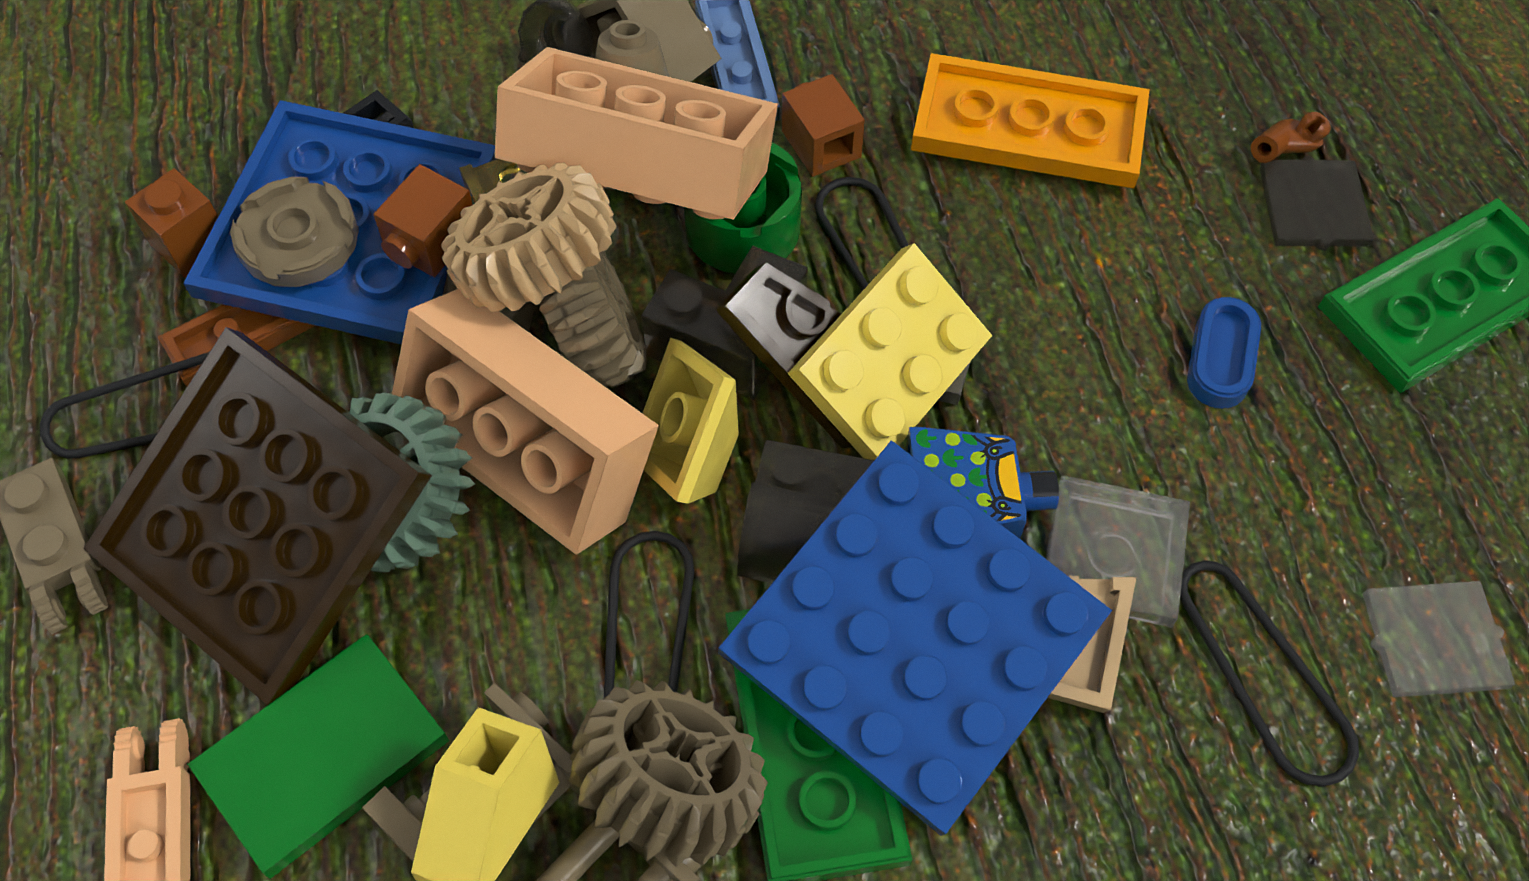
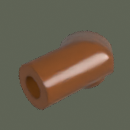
(1291, 137)

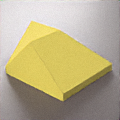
(696, 424)

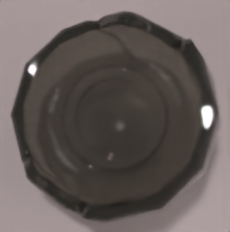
(556, 26)

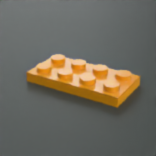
(1032, 120)

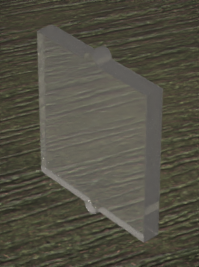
(1437, 639)

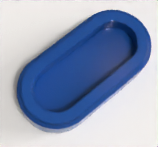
(1224, 352)

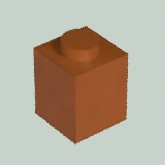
(822, 124)
(174, 218)
(417, 219)

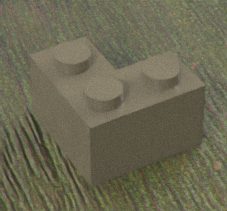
(682, 36)

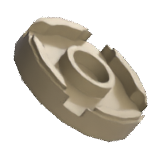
(294, 232)

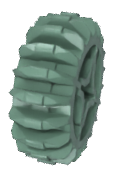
(434, 450)

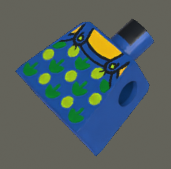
(985, 473)

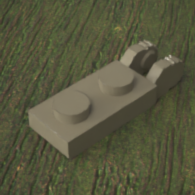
(49, 542)

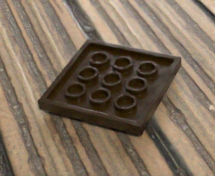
(256, 515)

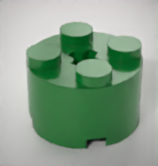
(765, 221)

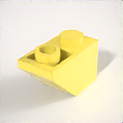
(483, 799)

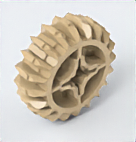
(528, 237)

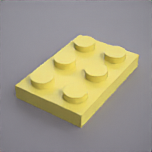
(891, 353)

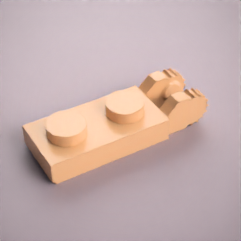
(149, 810)

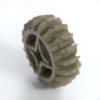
(597, 325)
(667, 772)

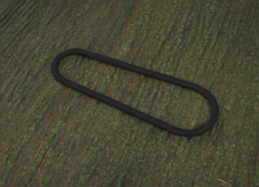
(833, 235)
(102, 390)
(613, 605)
(1334, 710)

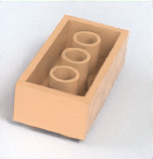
(636, 131)
(527, 418)

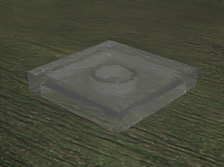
(1122, 533)

